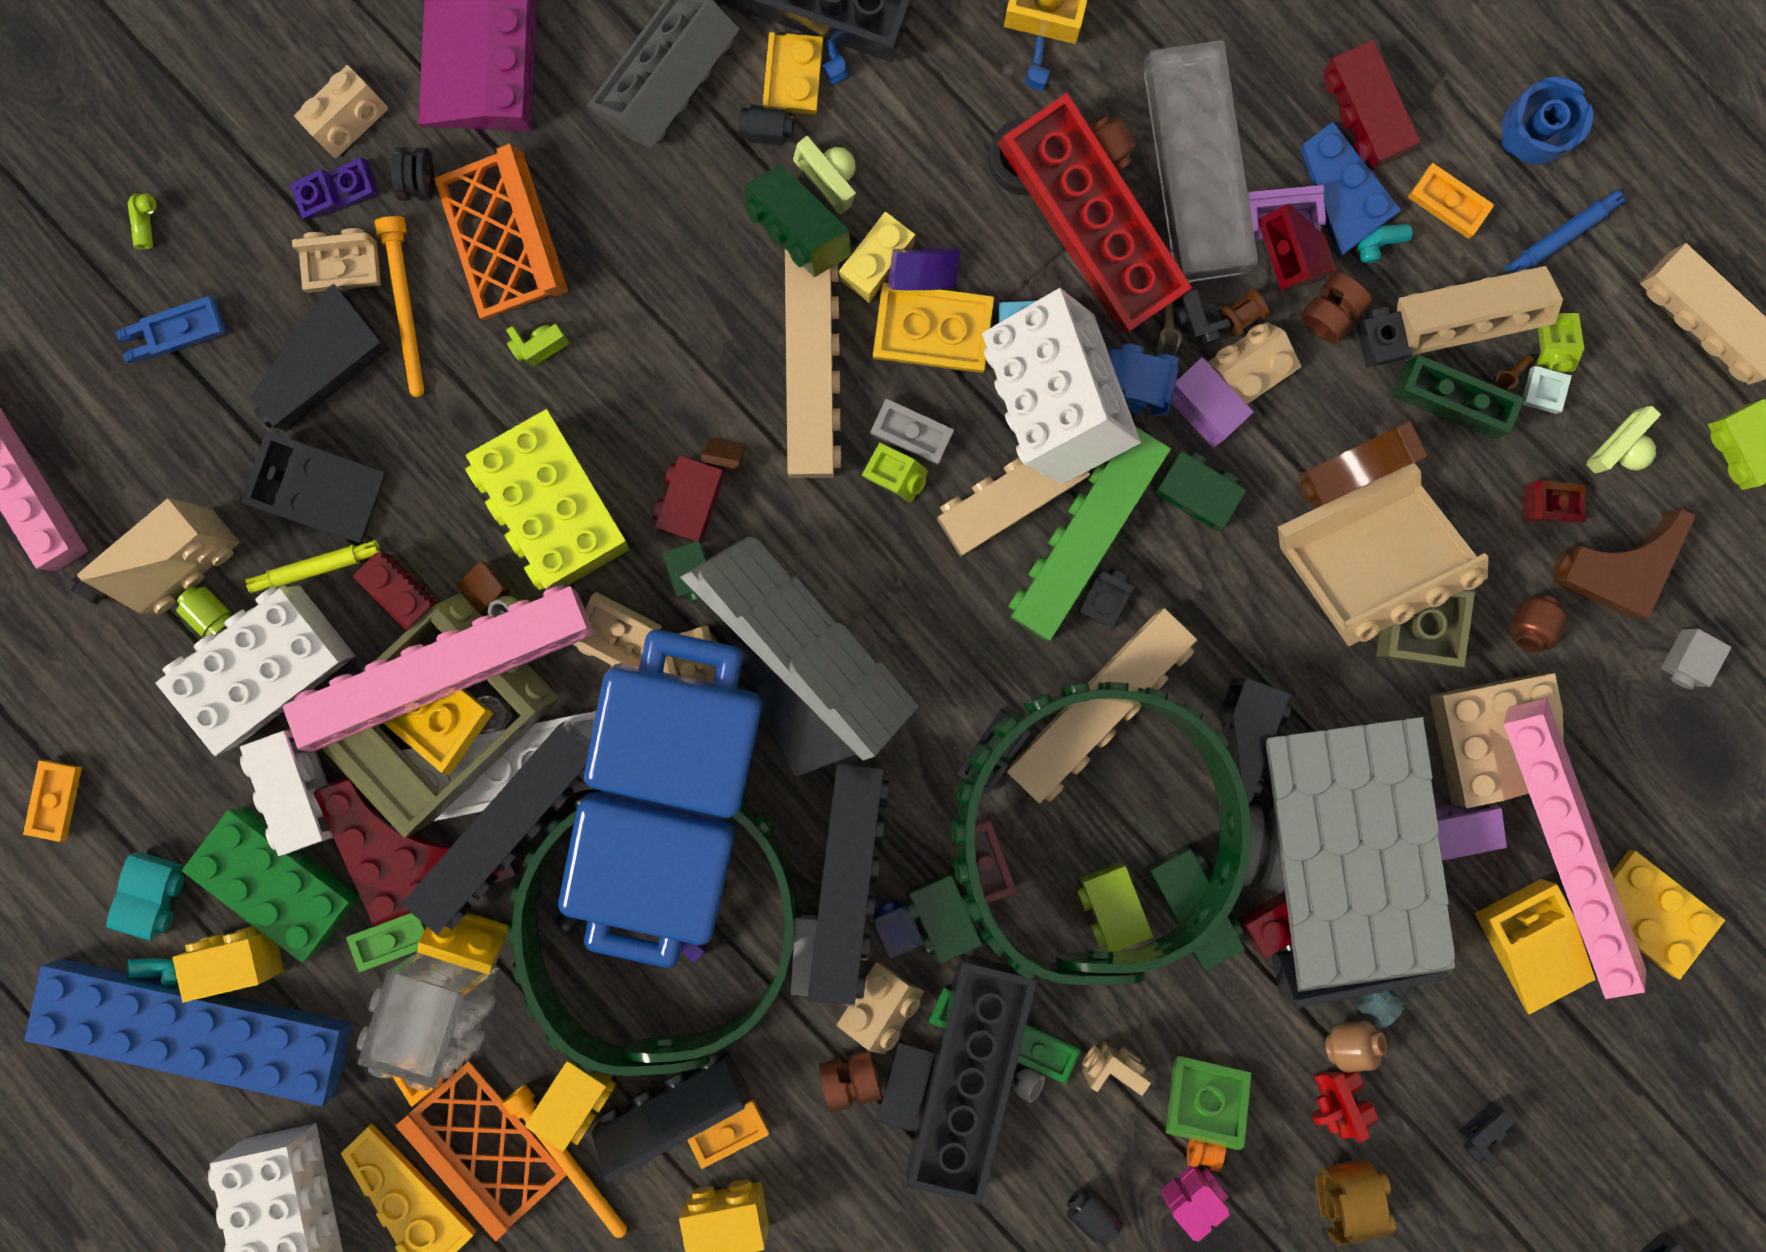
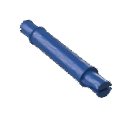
(1566, 233)

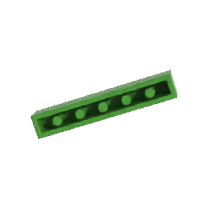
(1086, 537)

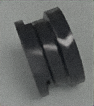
(413, 174)

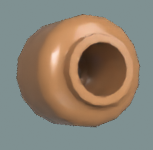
(1356, 1046)

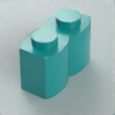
(145, 896)

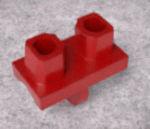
(1339, 1108)

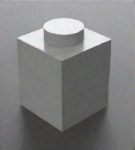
(1695, 659)

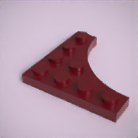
(376, 854)

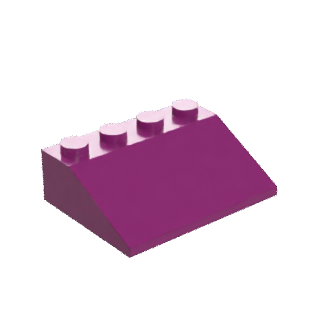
(478, 64)

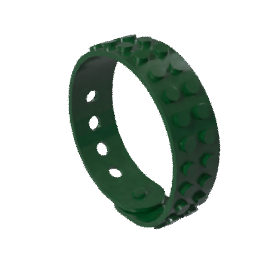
(1102, 965)
(649, 1055)

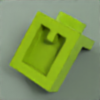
(543, 344)
(1561, 344)
(896, 472)

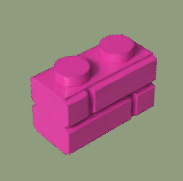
(1196, 1201)

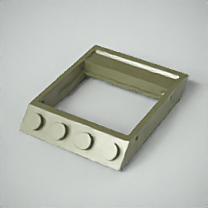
(391, 777)

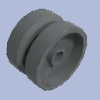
(1265, 851)

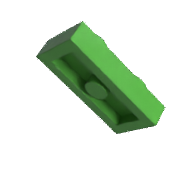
(386, 941)

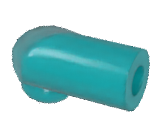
(1383, 235)
(153, 968)

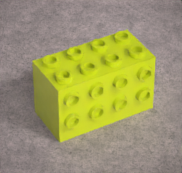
(545, 503)

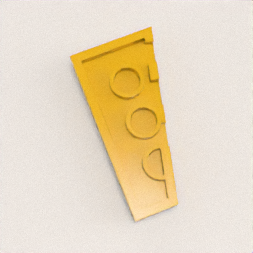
(404, 1198)

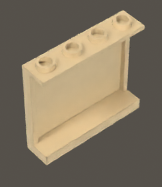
(1380, 555)

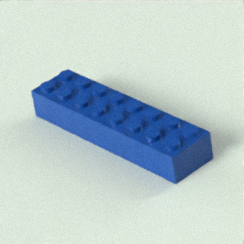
(204, 1039)

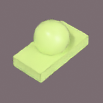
(828, 172)
(1628, 444)

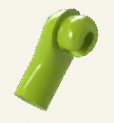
(140, 208)

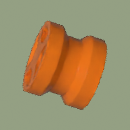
(1205, 1154)

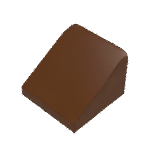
(723, 454)
(482, 586)

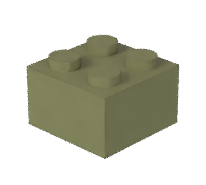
(1432, 635)

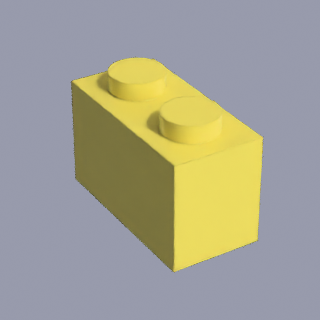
(872, 258)

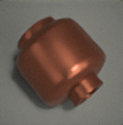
(1114, 139)
(1538, 623)

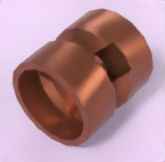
(1339, 303)
(864, 1079)

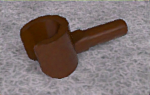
(1509, 379)

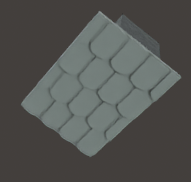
(810, 672)
(1360, 854)

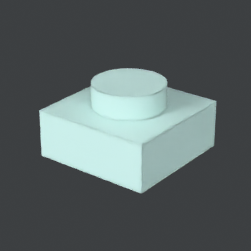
(1546, 389)

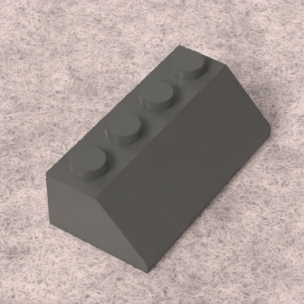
(663, 68)

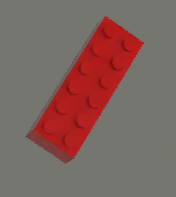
(1094, 214)

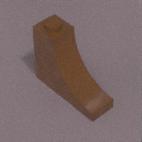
(1362, 465)
(1626, 579)

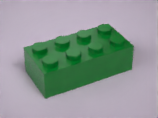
(282, 895)

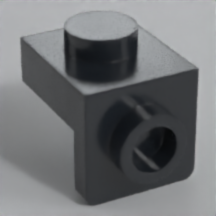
(1192, 317)

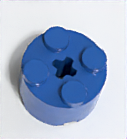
(1546, 121)
(1145, 378)

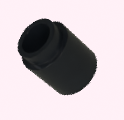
(766, 124)
(1094, 1216)

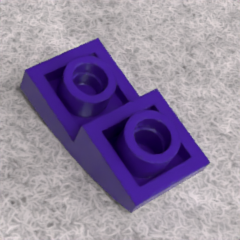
(334, 190)
(924, 269)

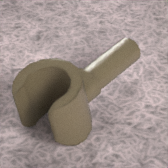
(1169, 334)

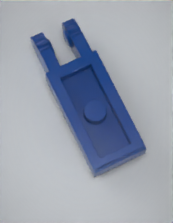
(174, 329)

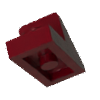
(1554, 502)

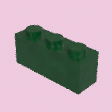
(797, 221)
(1458, 397)
(1182, 885)

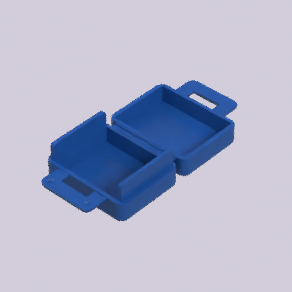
(668, 770)

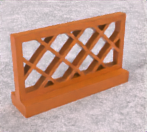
(530, 222)
(457, 1174)

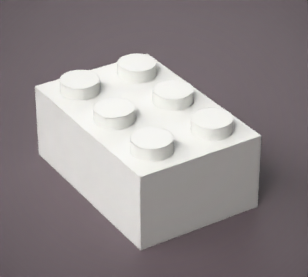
(284, 791)

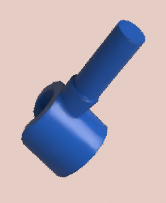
(836, 67)
(1038, 75)

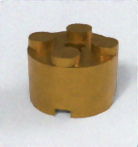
(1354, 1202)

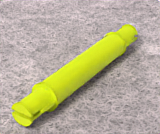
(312, 566)

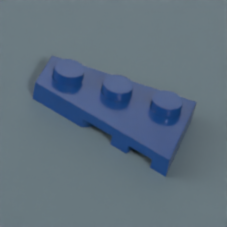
(1352, 194)

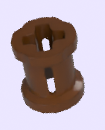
(1245, 311)

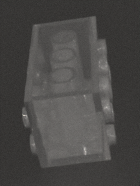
(426, 1021)

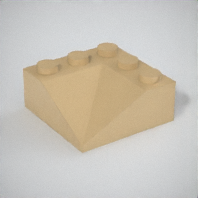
(161, 556)
(1475, 741)

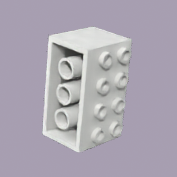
(1059, 388)
(254, 667)
(275, 1194)

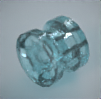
(1381, 1007)

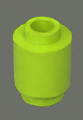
(203, 611)

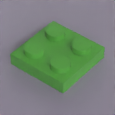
(1208, 1103)

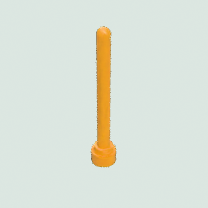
(392, 233)
(522, 1105)

